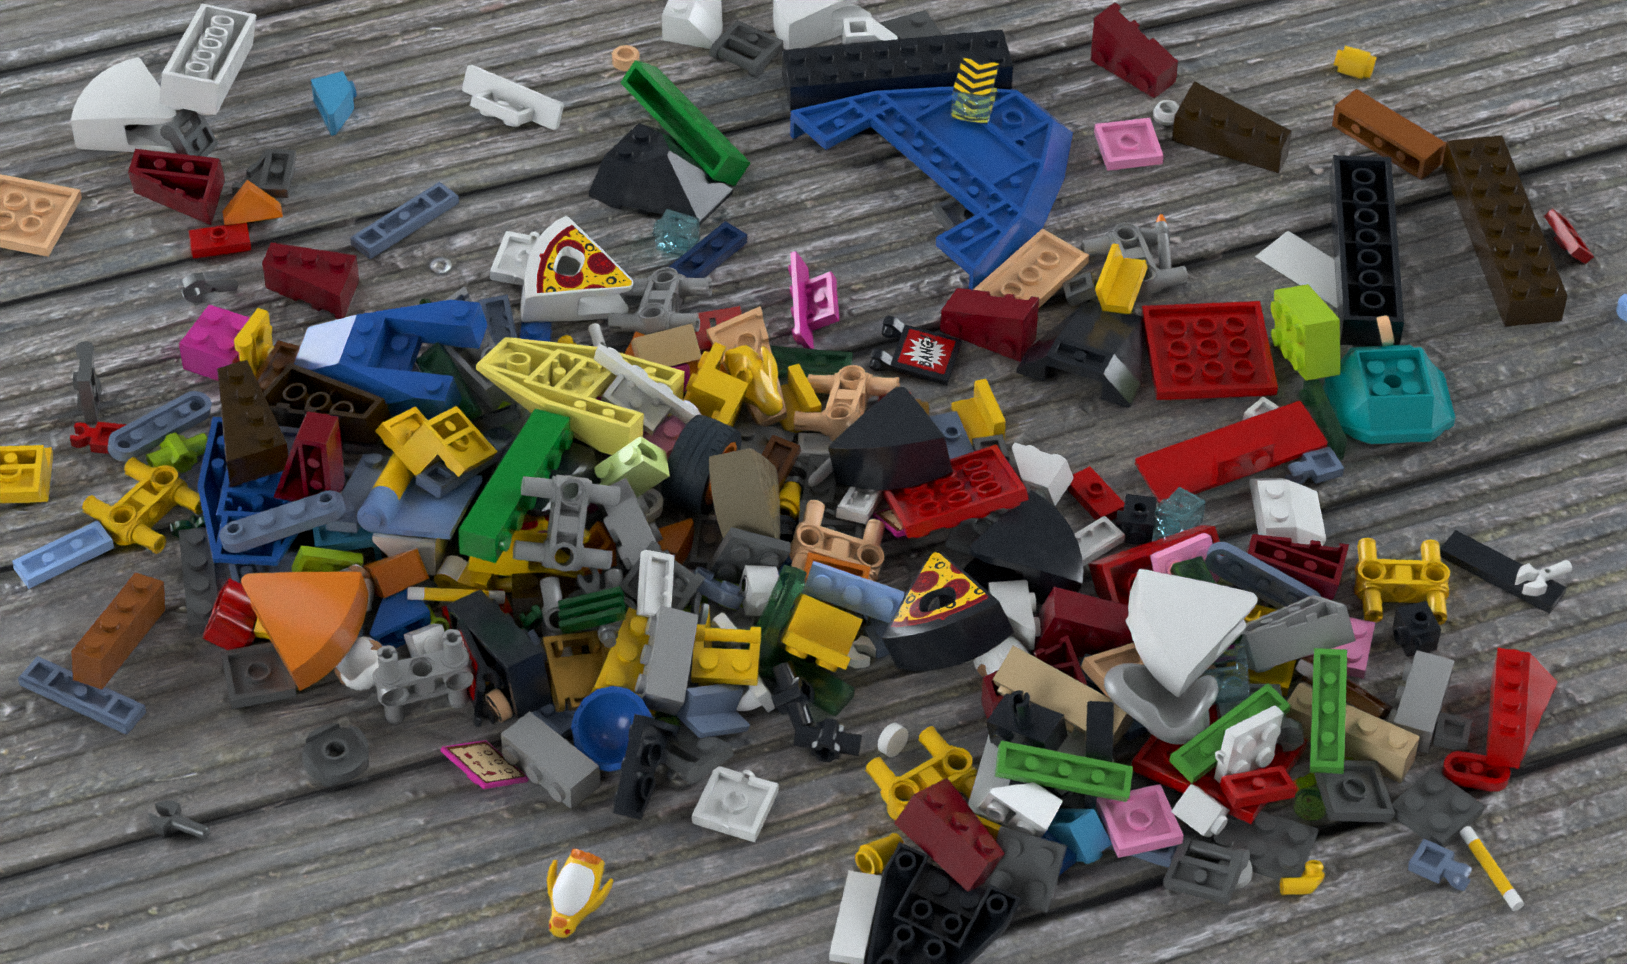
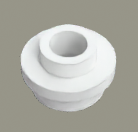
(1165, 112)

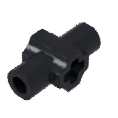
(793, 695)
(827, 740)

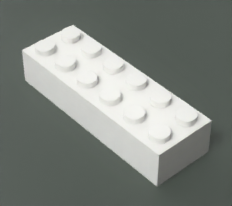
(207, 60)

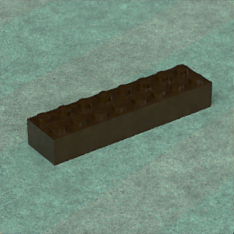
(1504, 231)

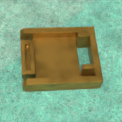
(573, 676)

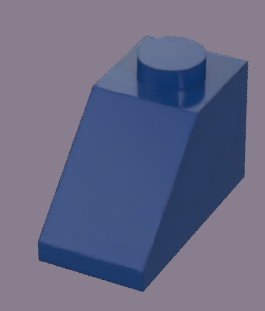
(398, 617)

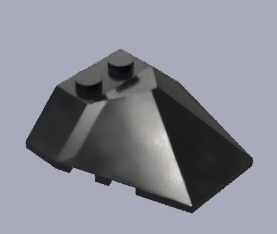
(654, 175)

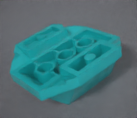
(1390, 395)

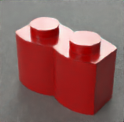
(231, 618)

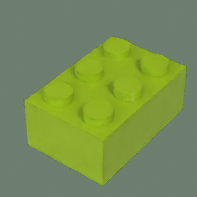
(1306, 332)

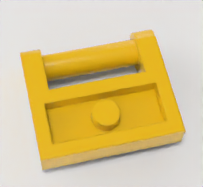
(255, 339)
(726, 665)

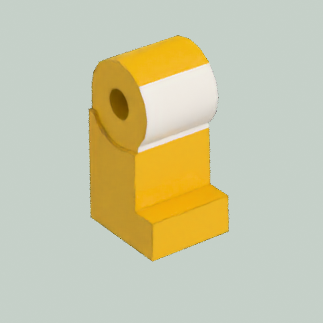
(455, 575)

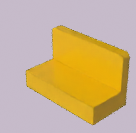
(1120, 281)
(798, 396)
(980, 414)

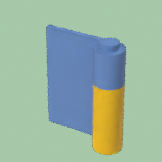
(406, 509)

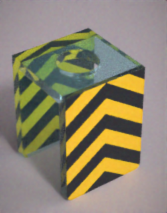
(974, 91)

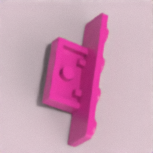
(813, 301)

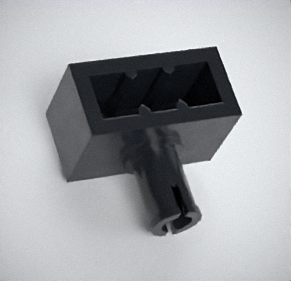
(1026, 723)

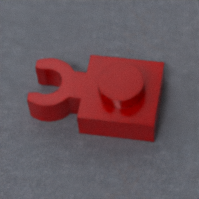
(95, 437)

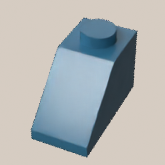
(334, 99)
(1081, 833)

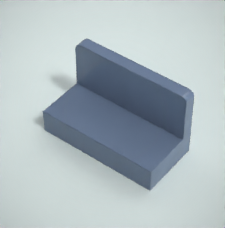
(712, 710)

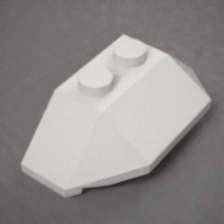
(1287, 510)

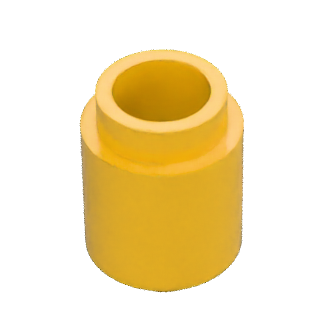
(1355, 62)

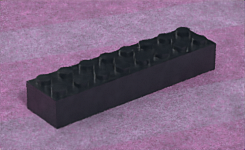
(852, 69)
(1365, 248)

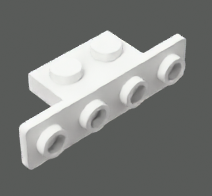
(509, 100)
(640, 393)

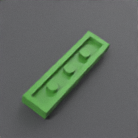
(1328, 711)
(1198, 754)
(1063, 771)

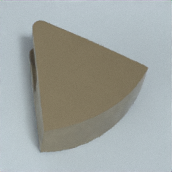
(745, 492)

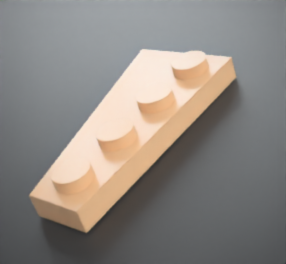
(750, 331)

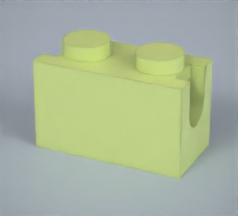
(638, 462)

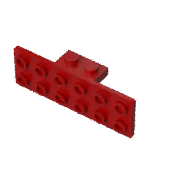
(1231, 452)

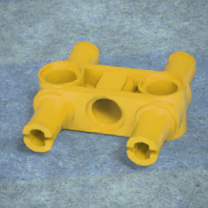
(143, 505)
(1401, 580)
(928, 773)

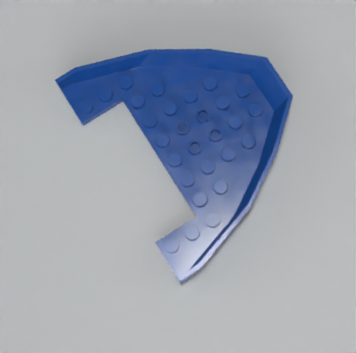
(996, 170)

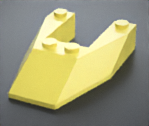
(567, 382)

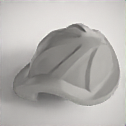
(1156, 708)

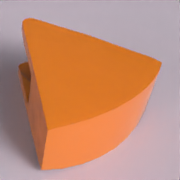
(309, 617)

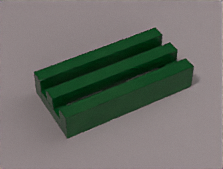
(591, 605)

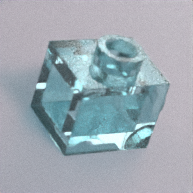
(676, 232)
(1179, 512)

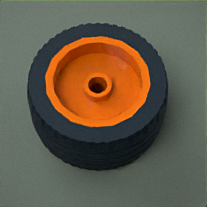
(689, 462)

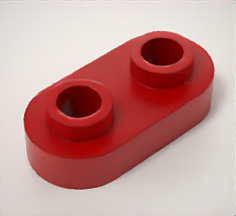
(1475, 772)

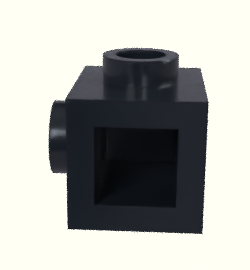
(1137, 525)
(1416, 628)

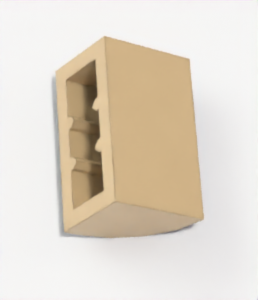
(668, 346)

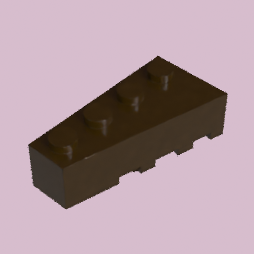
(1230, 130)
(304, 390)
(249, 428)

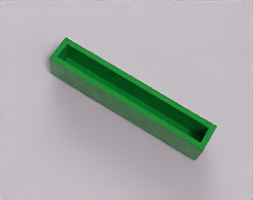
(685, 123)
(501, 506)

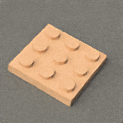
(34, 214)

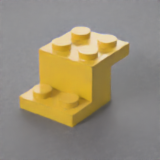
(714, 391)
(443, 437)
(25, 473)
(820, 632)

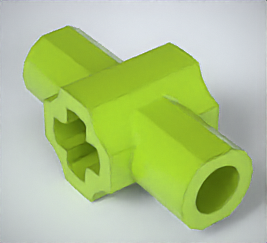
(178, 452)

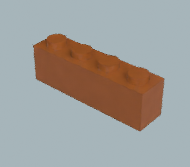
(1389, 134)
(118, 630)

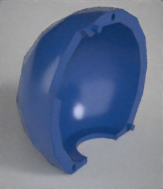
(603, 725)

